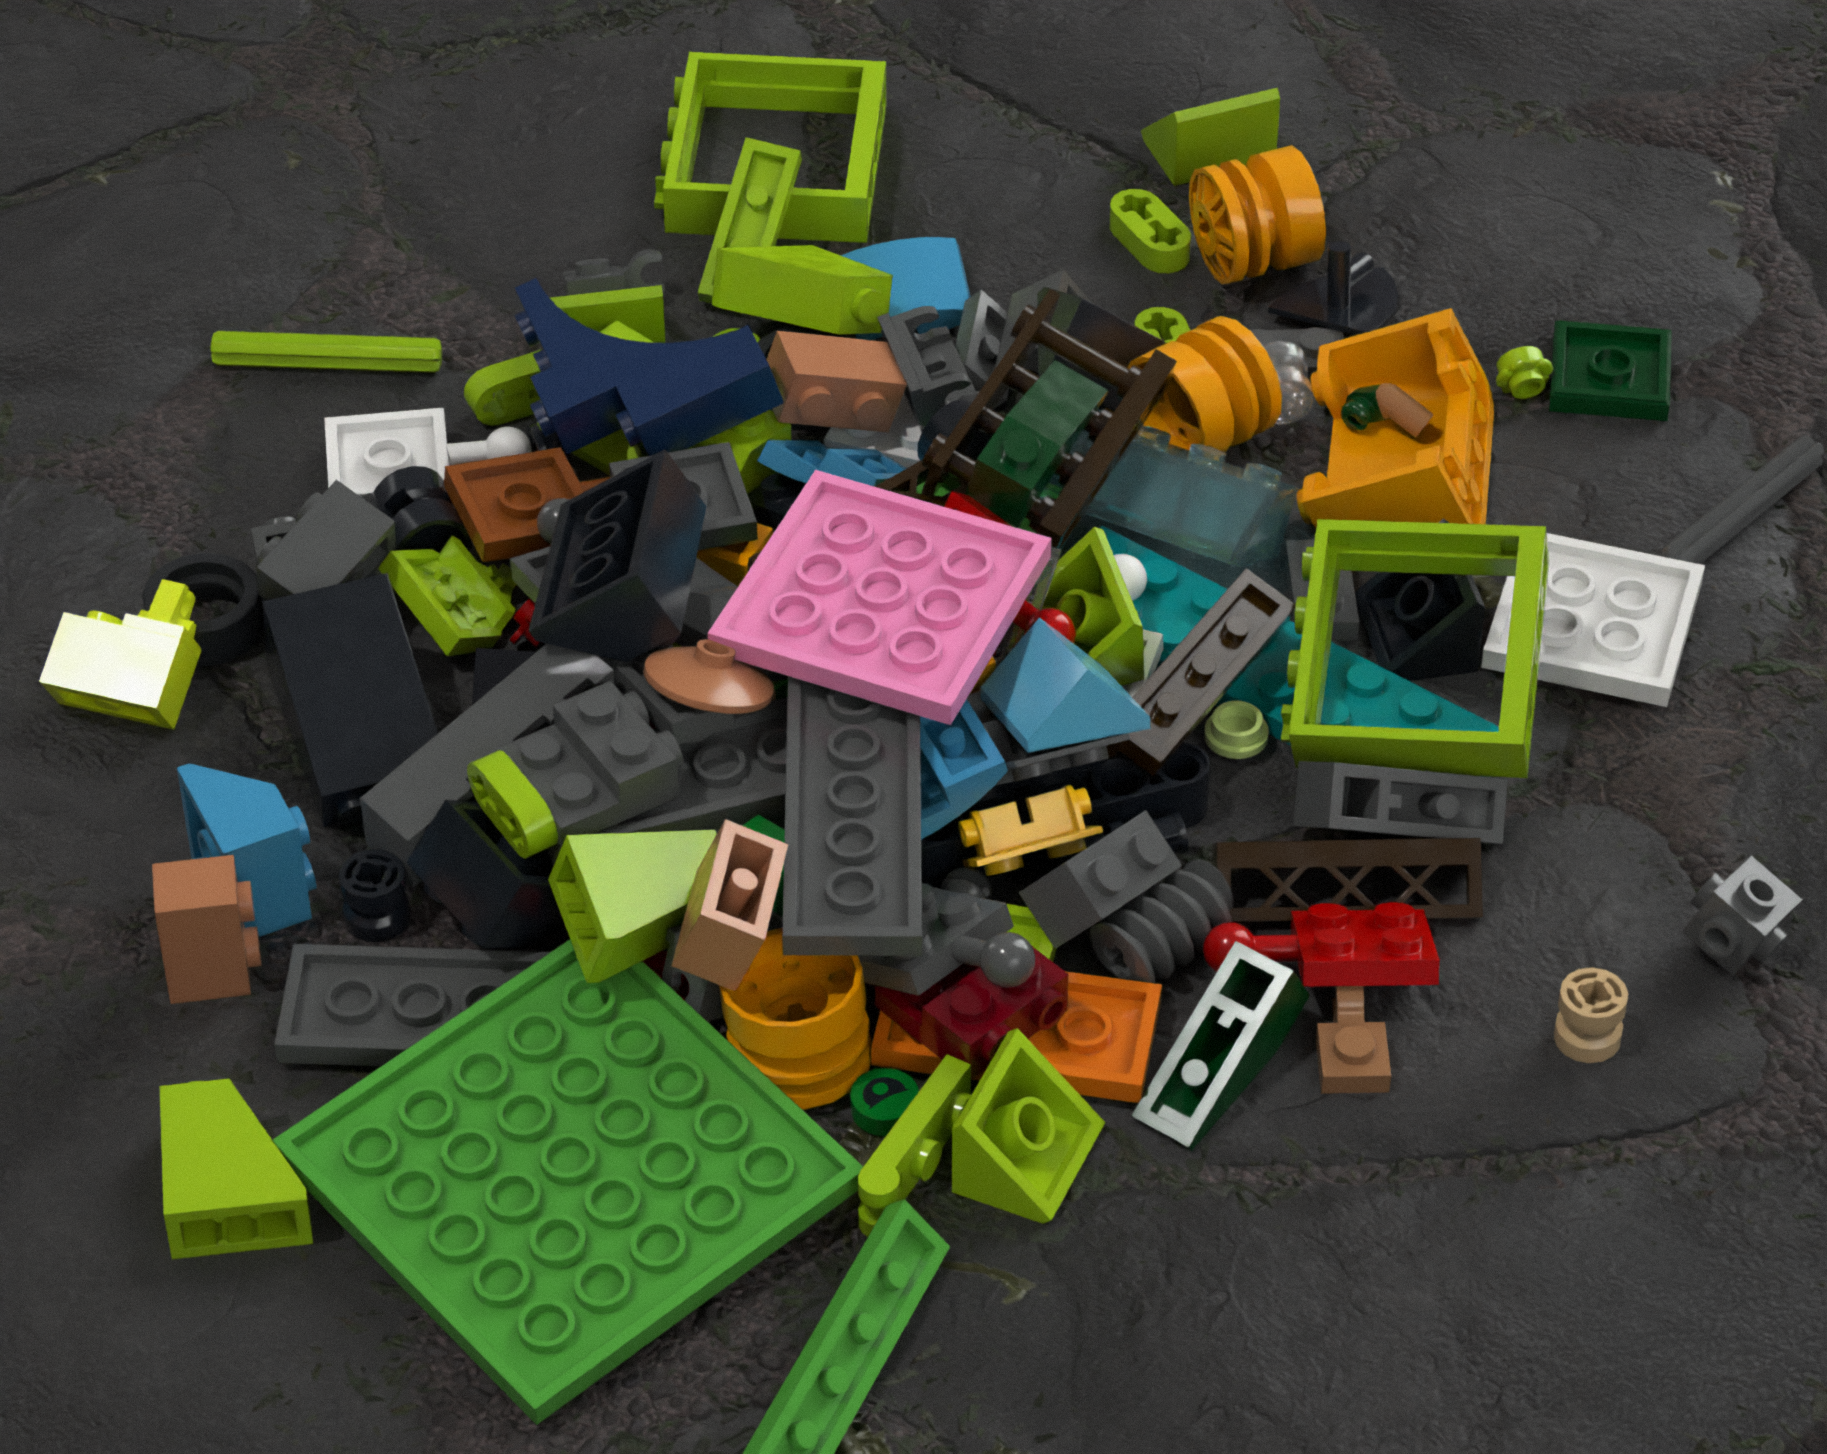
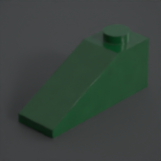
(1033, 442)
(1222, 1045)

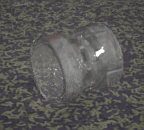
(1293, 379)

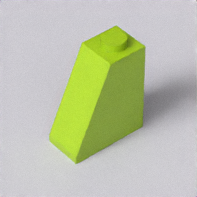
(802, 288)
(624, 893)
(225, 1176)

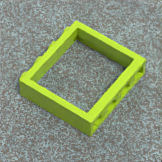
(784, 86)
(1432, 550)

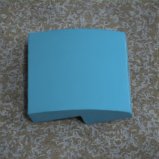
(924, 274)
(802, 457)
(956, 767)

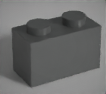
(332, 543)
(1100, 879)

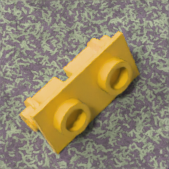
(1003, 839)

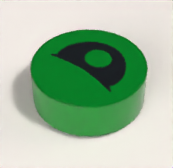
(881, 1099)

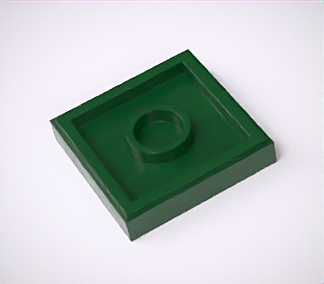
(1611, 370)

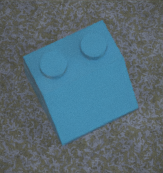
(266, 837)

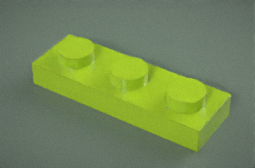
(754, 202)

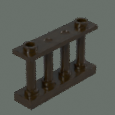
(1108, 430)

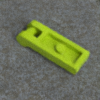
(914, 1142)

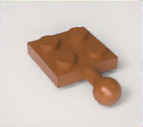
(504, 496)

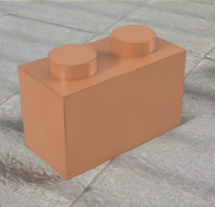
(835, 381)
(730, 905)
(203, 929)

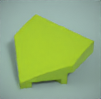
(453, 595)

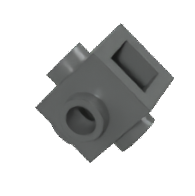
(1741, 915)

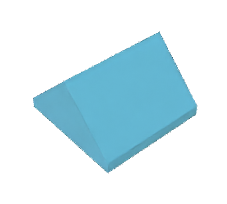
(1058, 694)

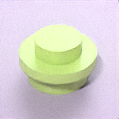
(1236, 730)

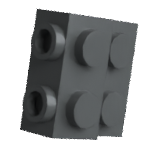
(599, 761)

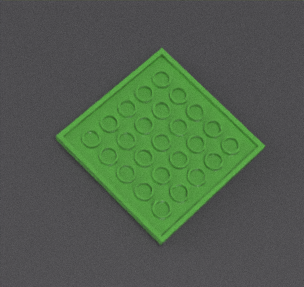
(568, 1172)

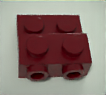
(971, 1015)

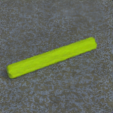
(326, 351)

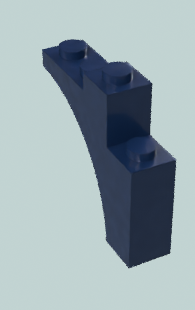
(652, 391)

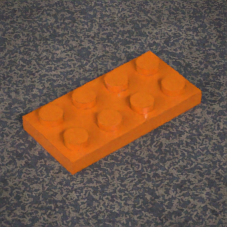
(1096, 1045)

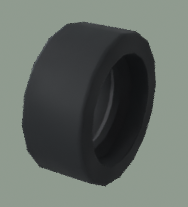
(220, 578)

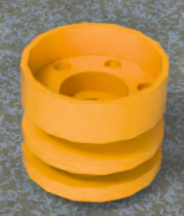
(1257, 214)
(1219, 388)
(801, 1021)

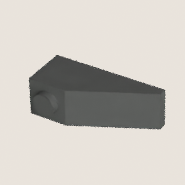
(1399, 801)

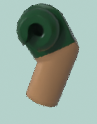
(1382, 403)

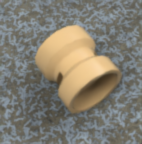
(1590, 1015)

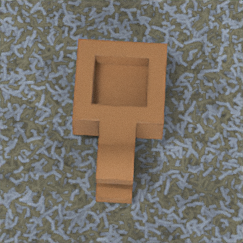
(1352, 1051)

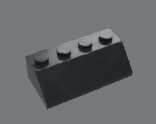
(622, 563)

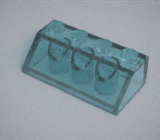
(1192, 499)

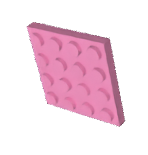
(882, 596)

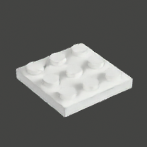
(1609, 620)

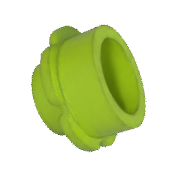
(1523, 372)

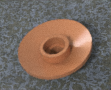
(708, 678)

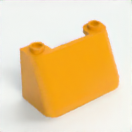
(1384, 468)

